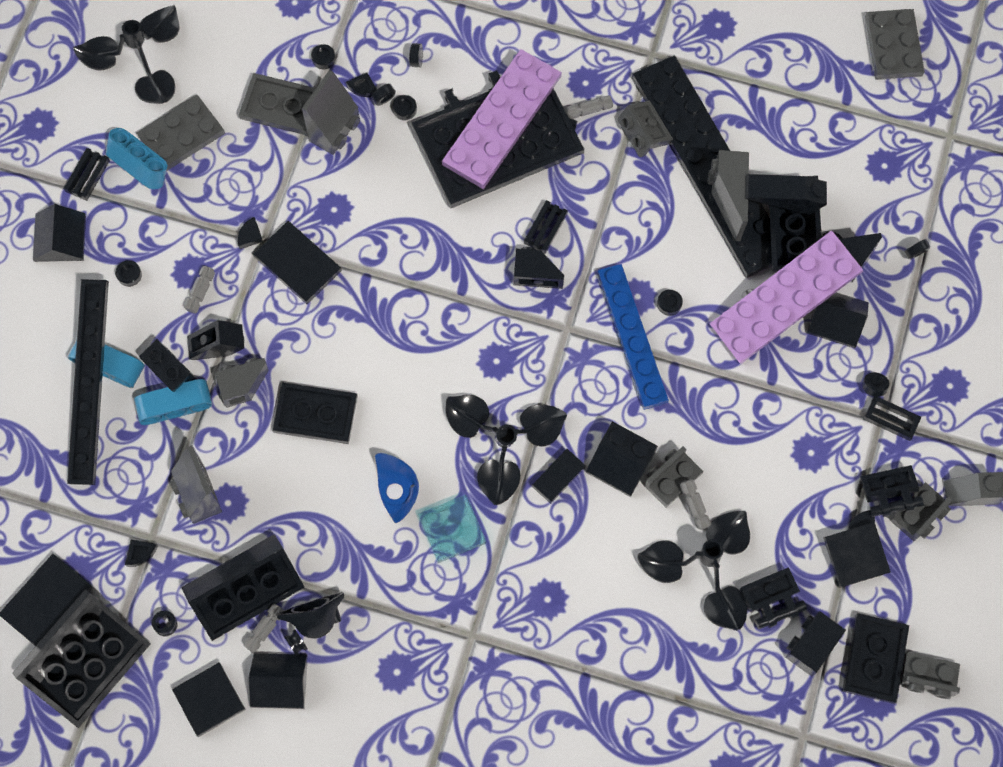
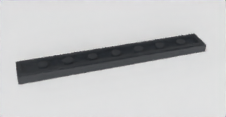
(88, 382)

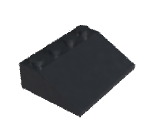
(81, 659)

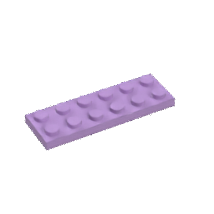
(501, 119)
(786, 297)

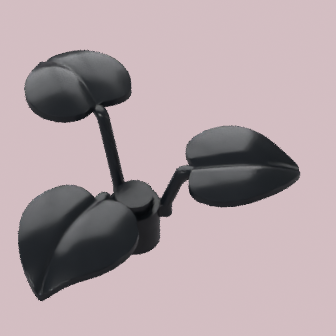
(160, 26)
(502, 478)
(726, 534)

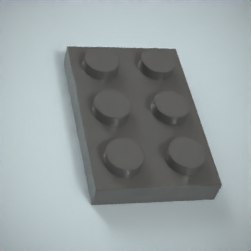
(894, 44)
(276, 103)
(181, 131)

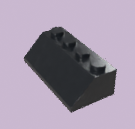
(792, 234)
(242, 587)

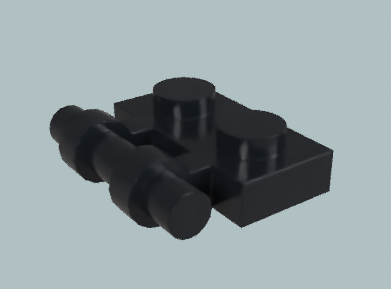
(891, 484)
(770, 590)

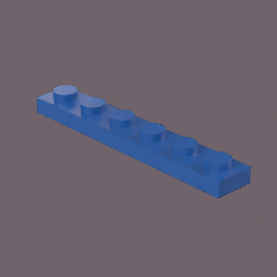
(632, 337)

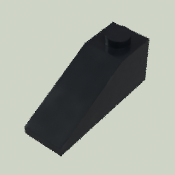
(787, 192)

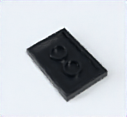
(297, 262)
(315, 413)
(44, 599)
(875, 658)

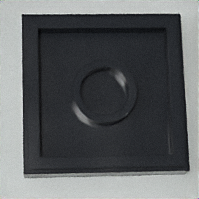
(856, 554)
(208, 699)

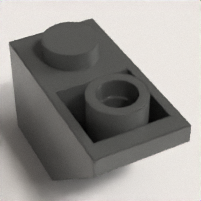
(241, 382)

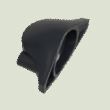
(314, 617)

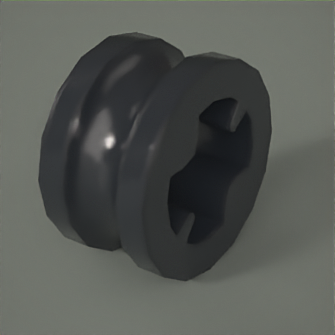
(165, 631)
(295, 642)

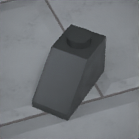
(975, 489)

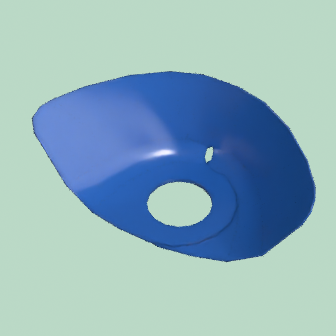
(395, 471)

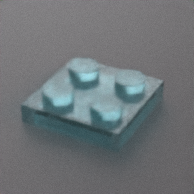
(452, 528)

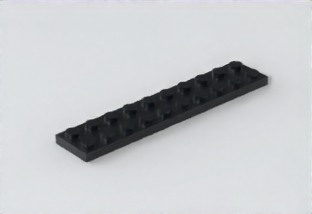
(695, 145)

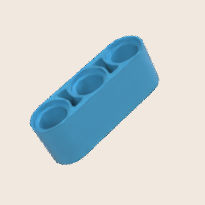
(136, 158)
(117, 366)
(166, 404)

